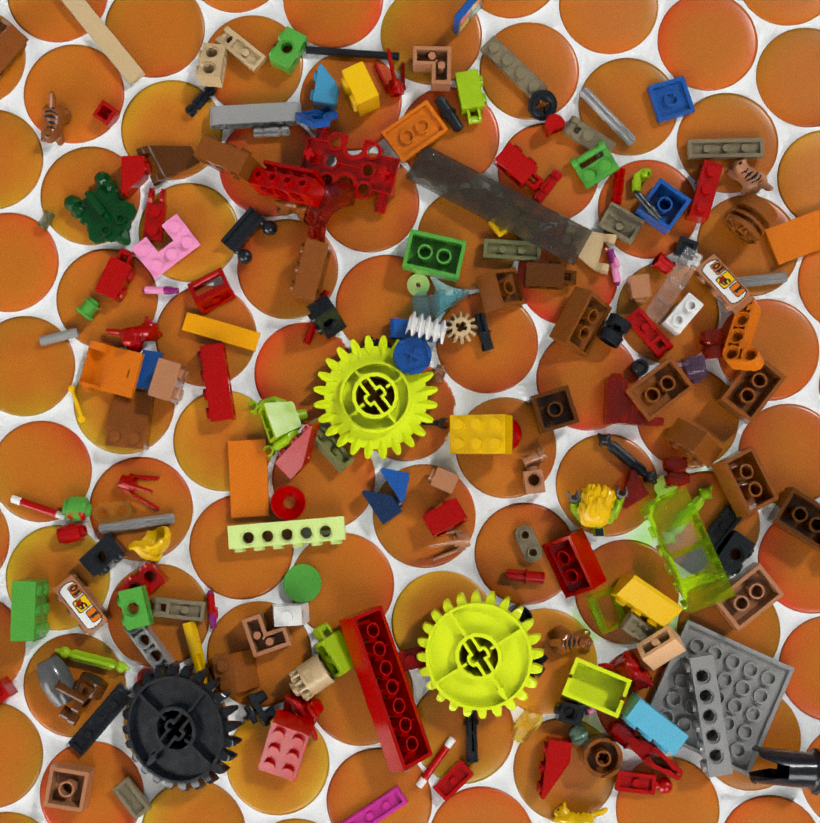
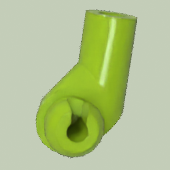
(639, 177)

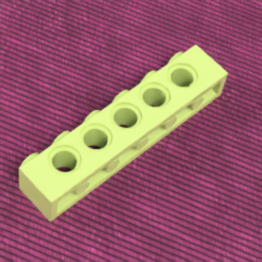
(237, 532)

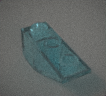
(437, 303)

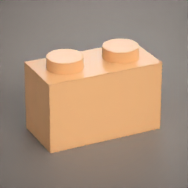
(660, 647)

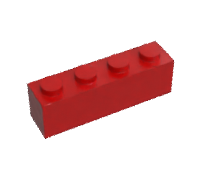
(217, 382)

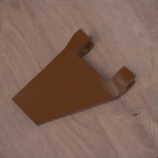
(169, 160)

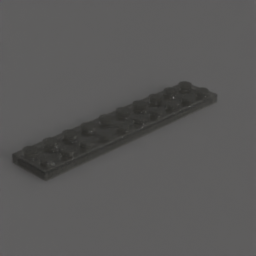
(499, 204)

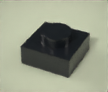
(682, 243)

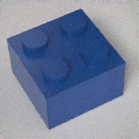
(669, 204)

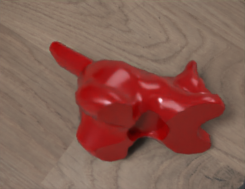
(135, 336)
(629, 667)
(307, 709)

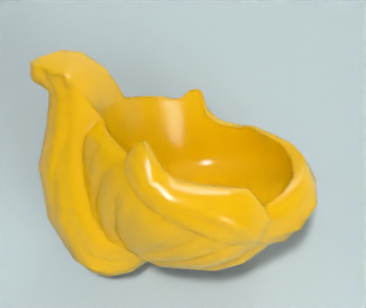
(152, 544)

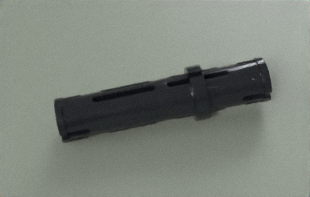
(471, 737)

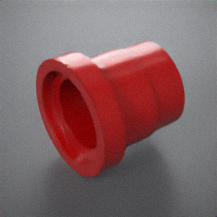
(662, 263)

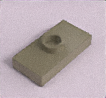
(636, 627)
(132, 797)

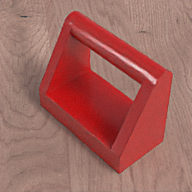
(215, 296)

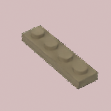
(512, 67)
(725, 148)

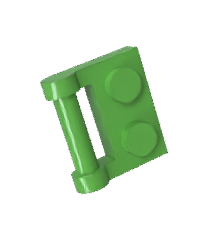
(597, 170)

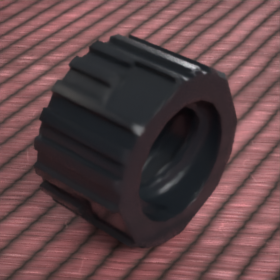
(633, 367)

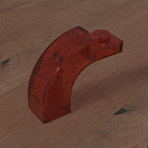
(337, 196)

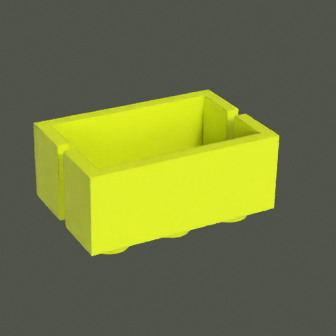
(596, 687)

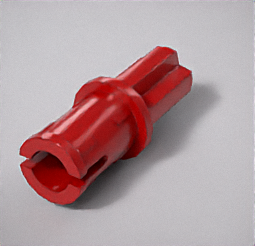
(525, 576)

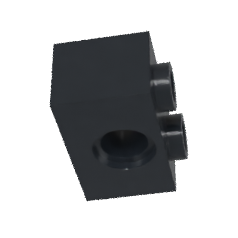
(326, 317)
(744, 550)
(92, 559)

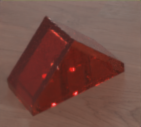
(635, 488)

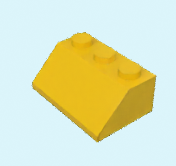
(645, 601)

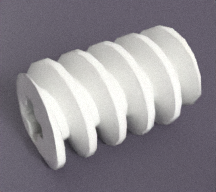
(426, 327)

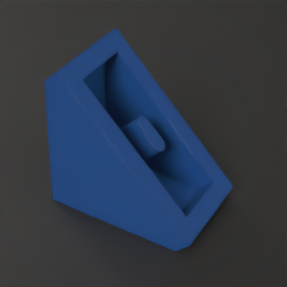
(398, 481)

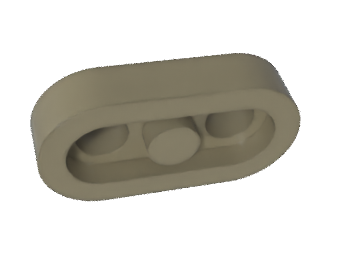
(528, 543)

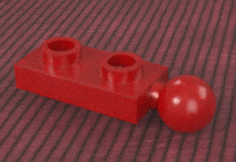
(641, 782)

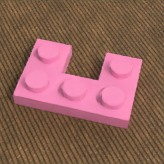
(160, 261)

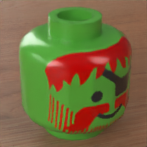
(76, 508)

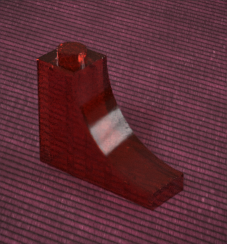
(619, 407)

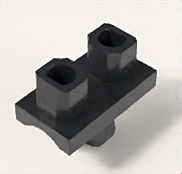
(255, 700)

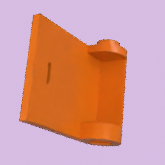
(111, 369)

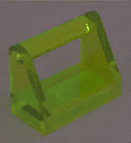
(597, 614)

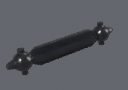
(627, 458)

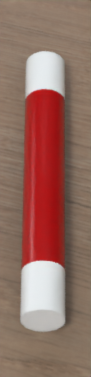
(37, 507)
(435, 762)

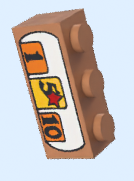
(724, 284)
(82, 604)

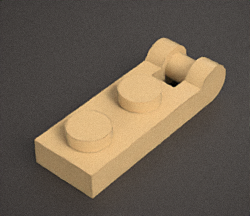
(241, 49)

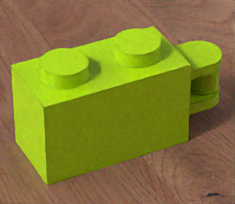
(470, 95)
(333, 650)

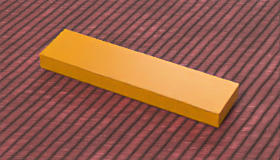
(221, 331)

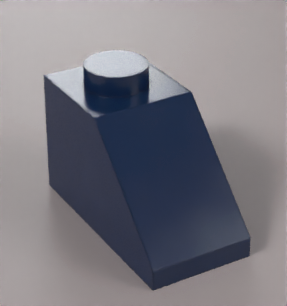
(383, 505)

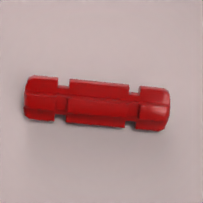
(618, 184)
(547, 186)

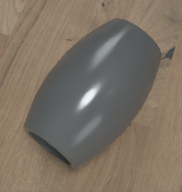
(49, 673)

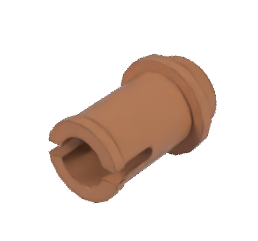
(534, 457)

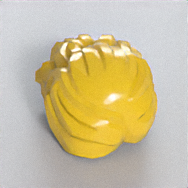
(595, 505)

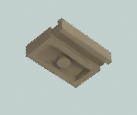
(620, 223)

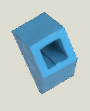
(326, 90)

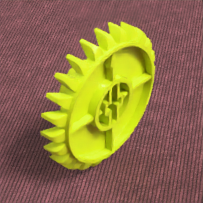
(362, 428)
(492, 681)

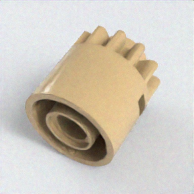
(310, 677)

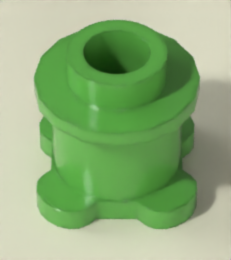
(88, 308)

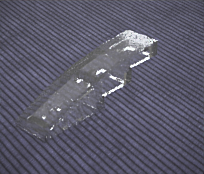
(673, 284)

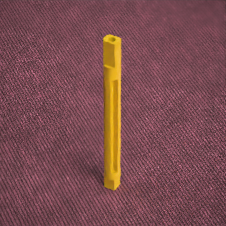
(196, 651)

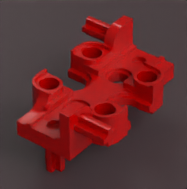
(352, 166)

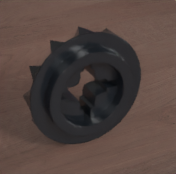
(545, 96)

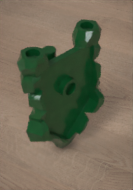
(103, 212)

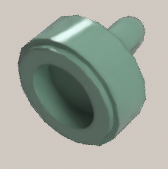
(578, 735)

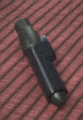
(646, 205)

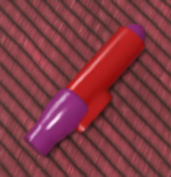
(212, 610)

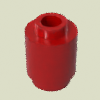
(71, 533)

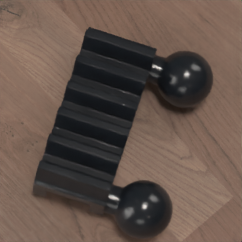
(244, 230)

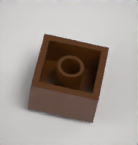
(553, 409)

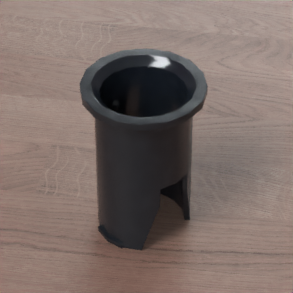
(793, 768)

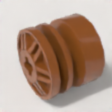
(750, 218)

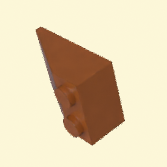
(659, 388)
(130, 421)

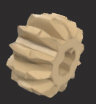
(457, 322)

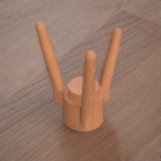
(459, 540)

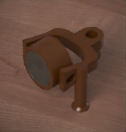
(87, 688)

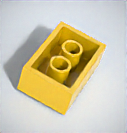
(481, 434)

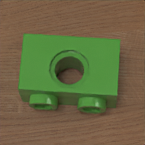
(288, 61)
(144, 615)

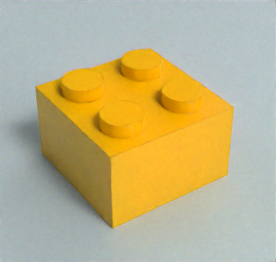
(360, 88)

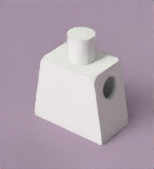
(290, 614)

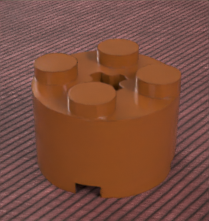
(612, 753)

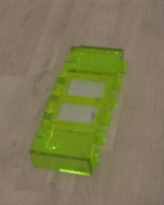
(687, 550)

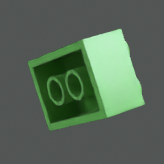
(434, 255)
(29, 609)

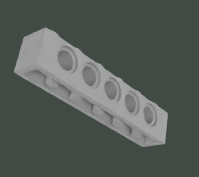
(721, 763)

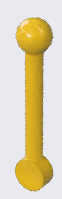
(81, 418)

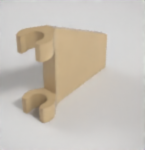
(592, 250)

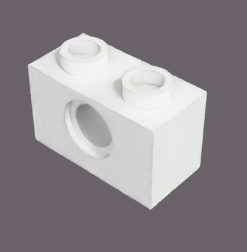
(681, 314)

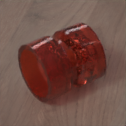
(712, 343)
(676, 471)

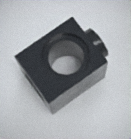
(577, 715)

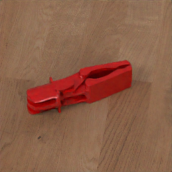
(626, 736)

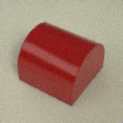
(106, 113)
(553, 124)

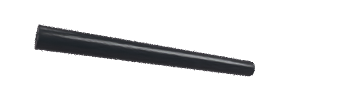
(350, 53)

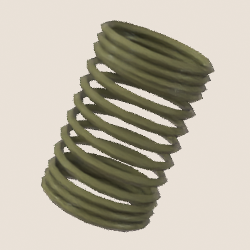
(50, 216)

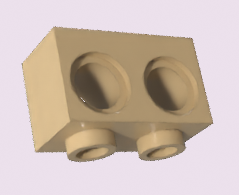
(212, 65)

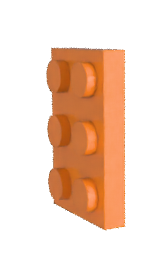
(414, 131)

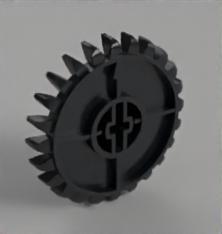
(161, 734)

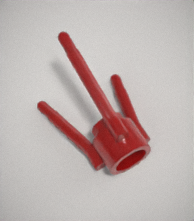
(395, 87)
(130, 484)

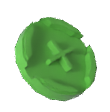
(302, 583)

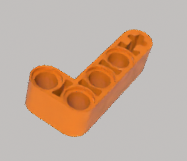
(743, 327)

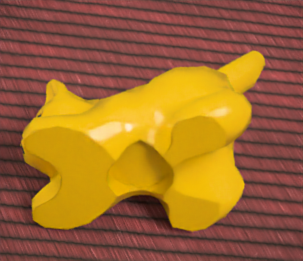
(564, 815)

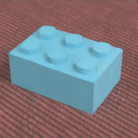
(653, 724)

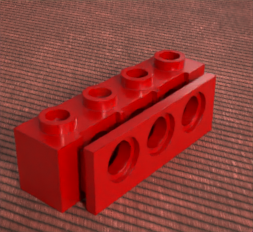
(288, 185)

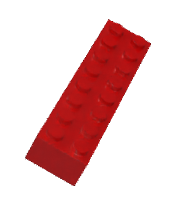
(385, 688)

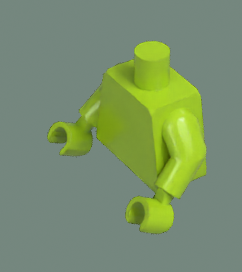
(279, 420)

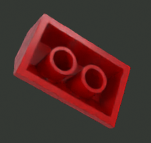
(574, 563)

